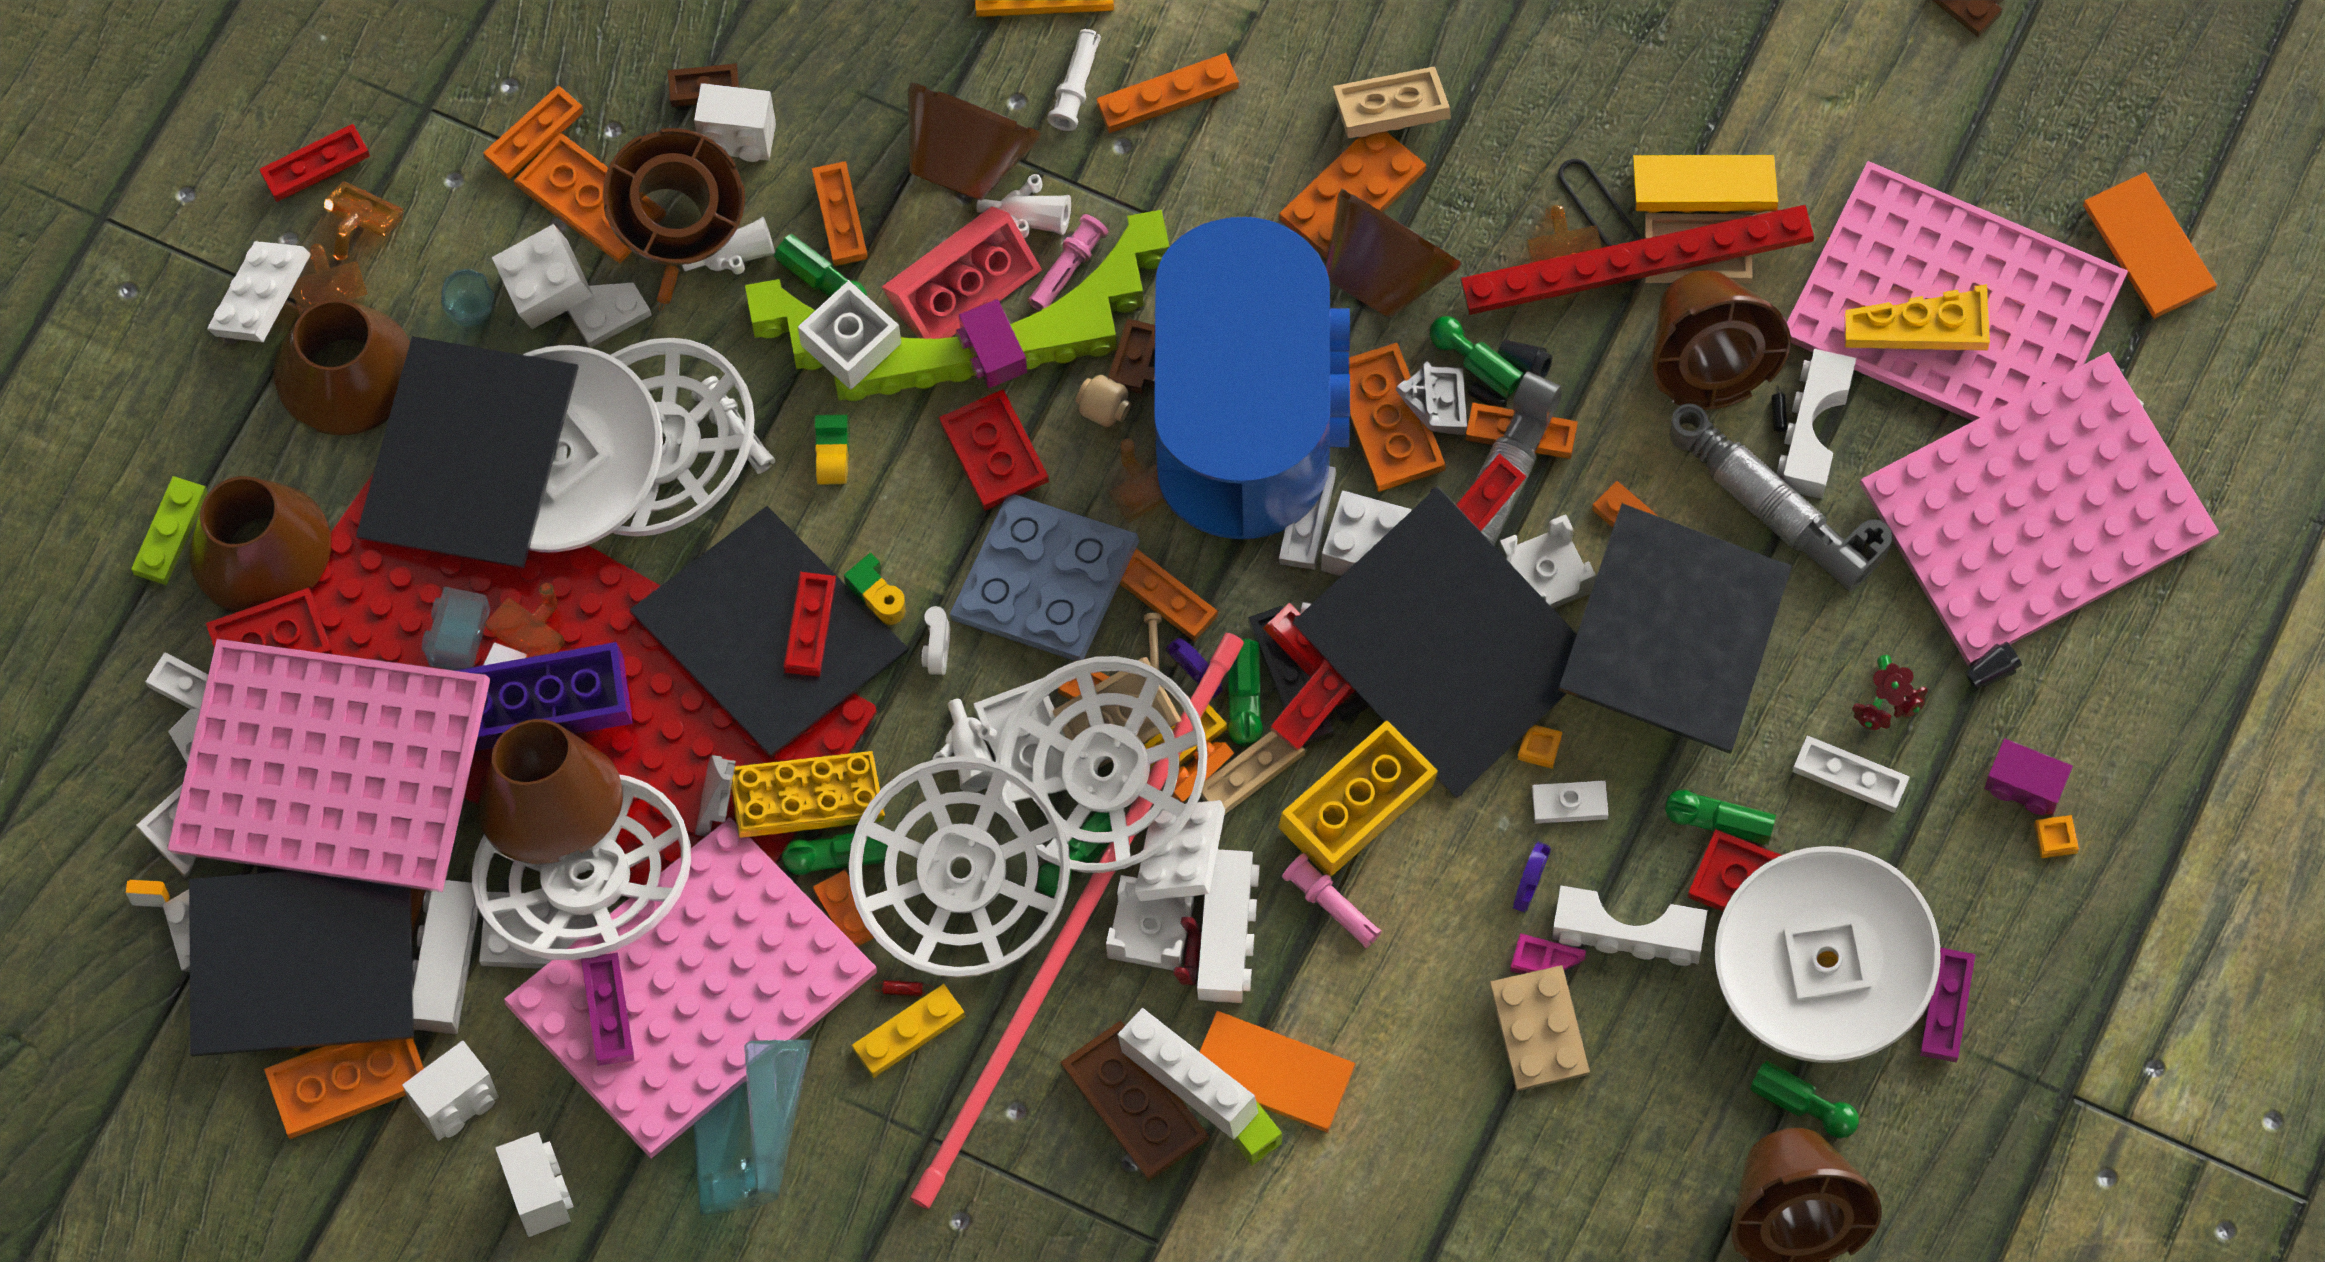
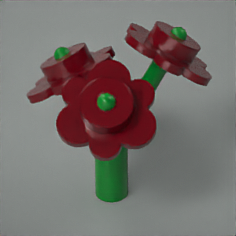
(1895, 686)

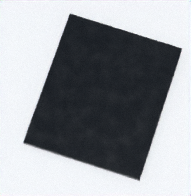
(467, 452)
(732, 624)
(1675, 628)
(298, 962)

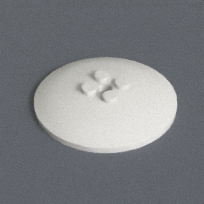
(612, 456)
(1839, 905)

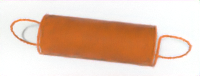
(667, 285)

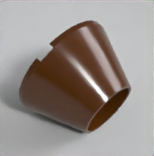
(962, 142)
(682, 163)
(1382, 258)
(1716, 341)
(346, 396)
(273, 565)
(551, 815)
(1802, 1201)

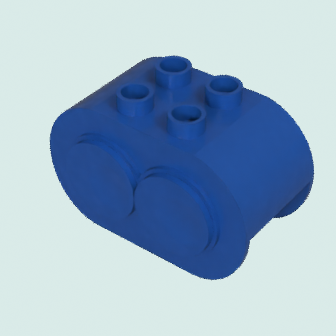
(1247, 377)

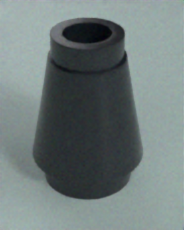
(1526, 357)
(1994, 665)

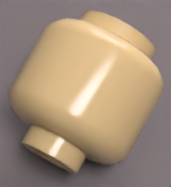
(1103, 400)

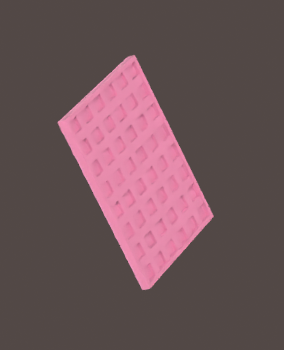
(1916, 242)
(2039, 508)
(329, 765)
(723, 968)

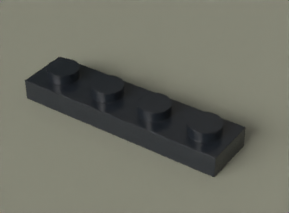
(1284, 671)

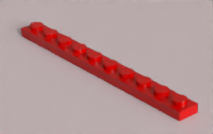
(1637, 259)
(1326, 685)

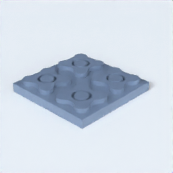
(1044, 577)

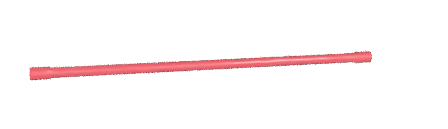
(935, 1174)

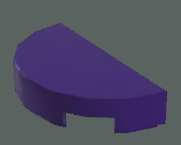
(1190, 661)
(1531, 876)

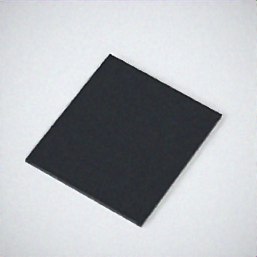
(1443, 640)

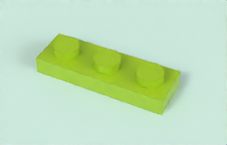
(169, 530)

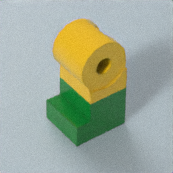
(832, 449)
(882, 599)

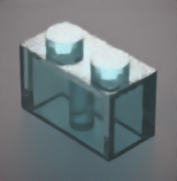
(456, 629)

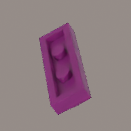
(1948, 1006)
(607, 1009)

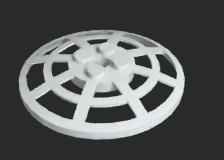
(683, 433)
(1101, 743)
(939, 854)
(592, 894)

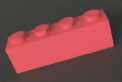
(963, 272)

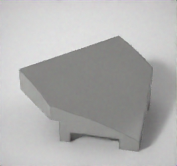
(1437, 398)
(715, 793)

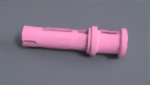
(1075, 251)
(1320, 890)

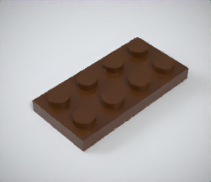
(1133, 1105)

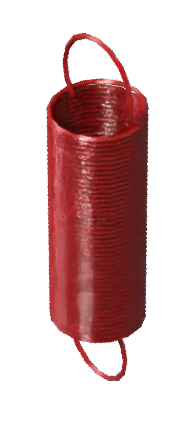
(902, 988)

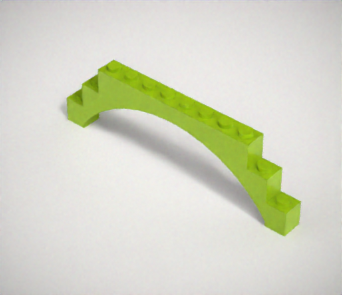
(1061, 332)

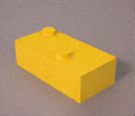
(1357, 799)

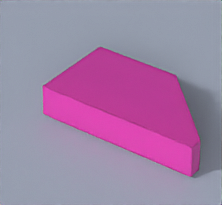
(1539, 954)

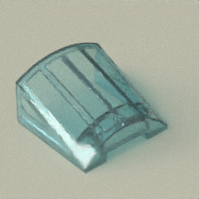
(749, 1133)

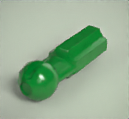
(811, 266)
(1479, 358)
(1244, 696)
(1746, 823)
(1078, 850)
(807, 856)
(1800, 1097)

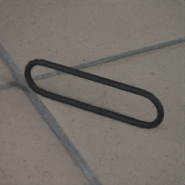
(1603, 189)

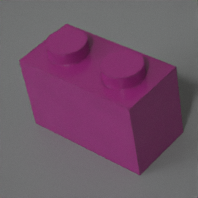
(992, 344)
(2028, 778)

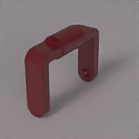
(1189, 973)

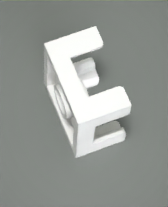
(1551, 563)
(1148, 929)

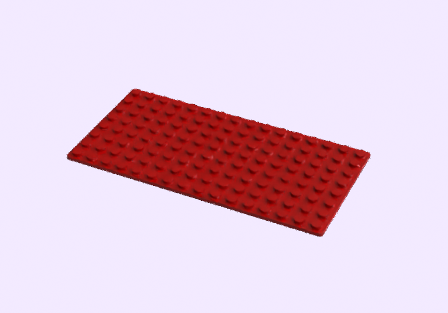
(381, 601)

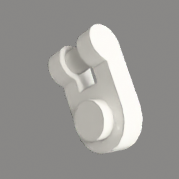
(936, 654)

